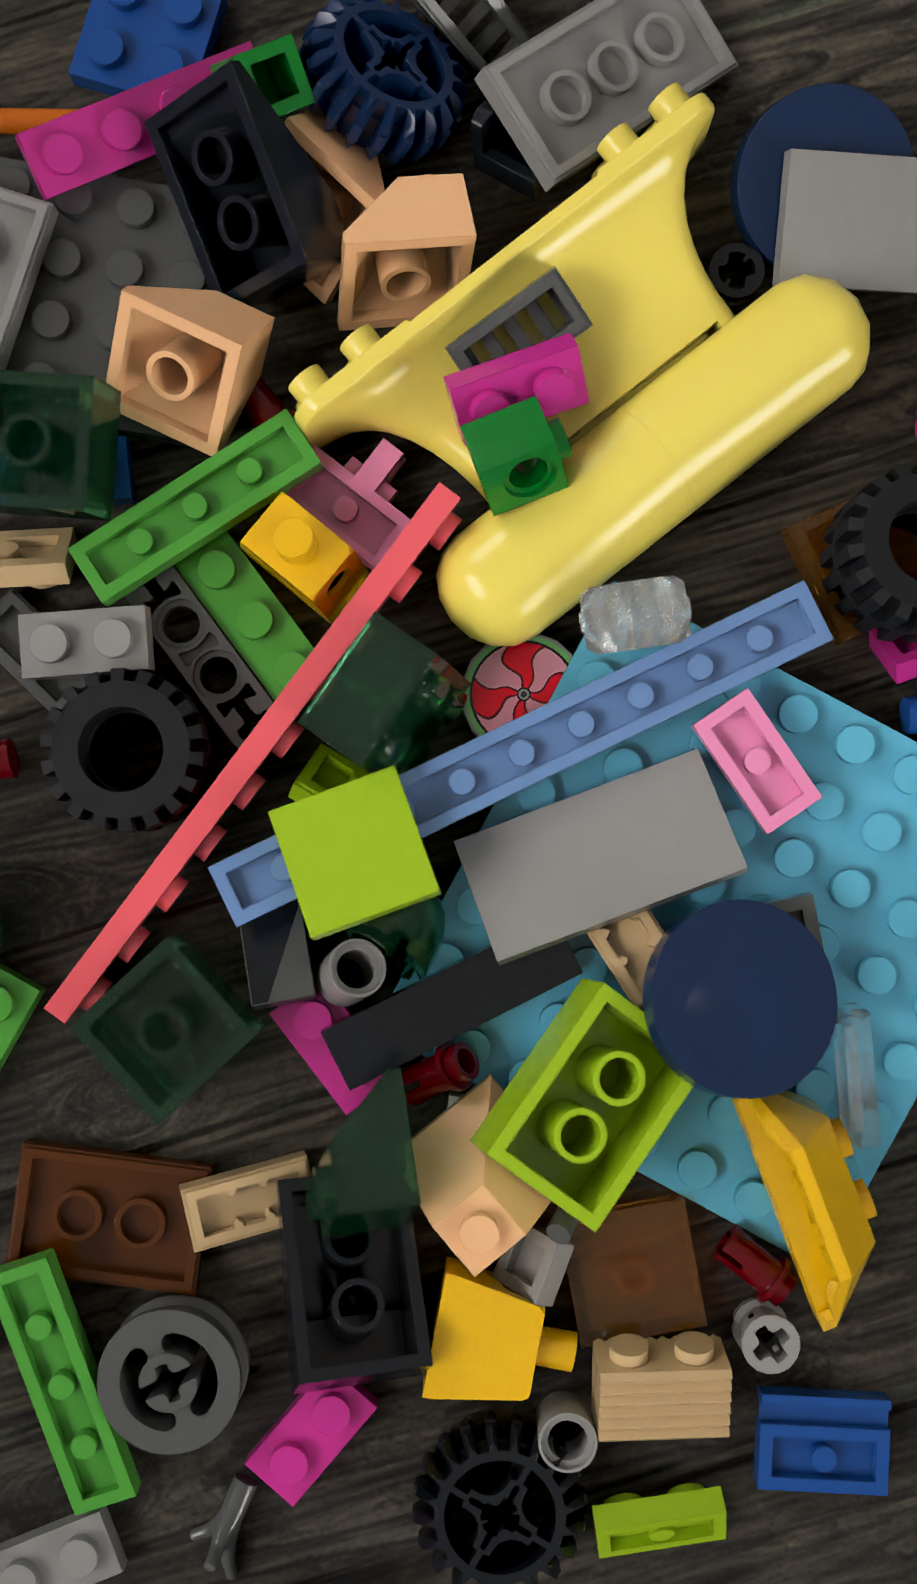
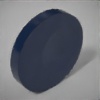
(810, 119)
(740, 999)

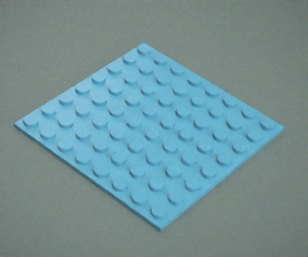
(845, 849)

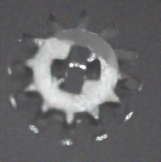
(635, 614)

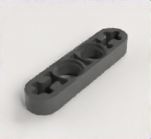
(204, 648)

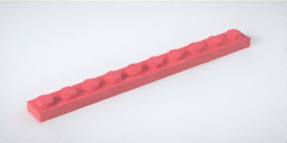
(239, 779)

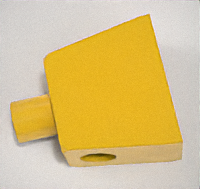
(305, 557)
(489, 1340)

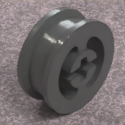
(177, 1411)

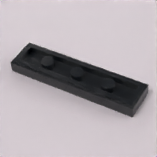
(441, 1009)

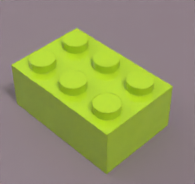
(584, 1105)

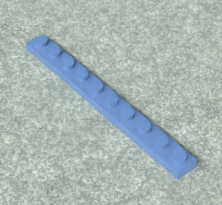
(565, 732)

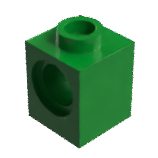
(517, 454)

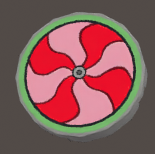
(512, 681)

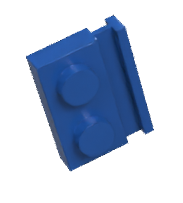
(822, 1440)

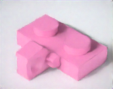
(357, 500)

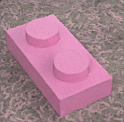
(756, 761)

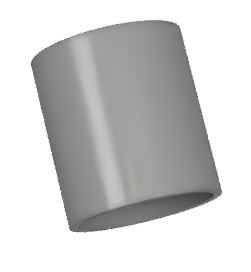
(366, 956)
(566, 1407)

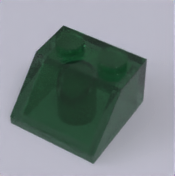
(368, 1168)

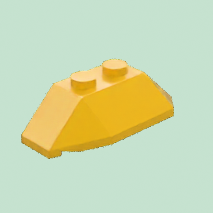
(812, 1195)

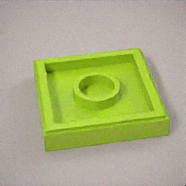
(354, 853)

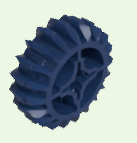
(382, 78)

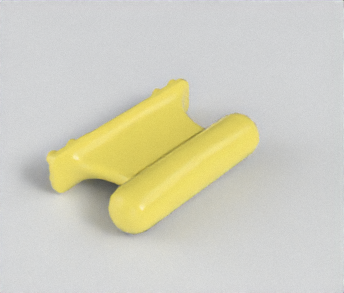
(670, 375)

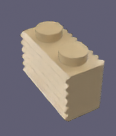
(660, 1387)

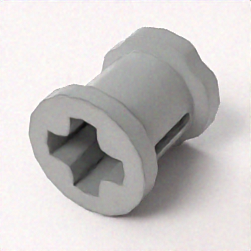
(760, 1354)

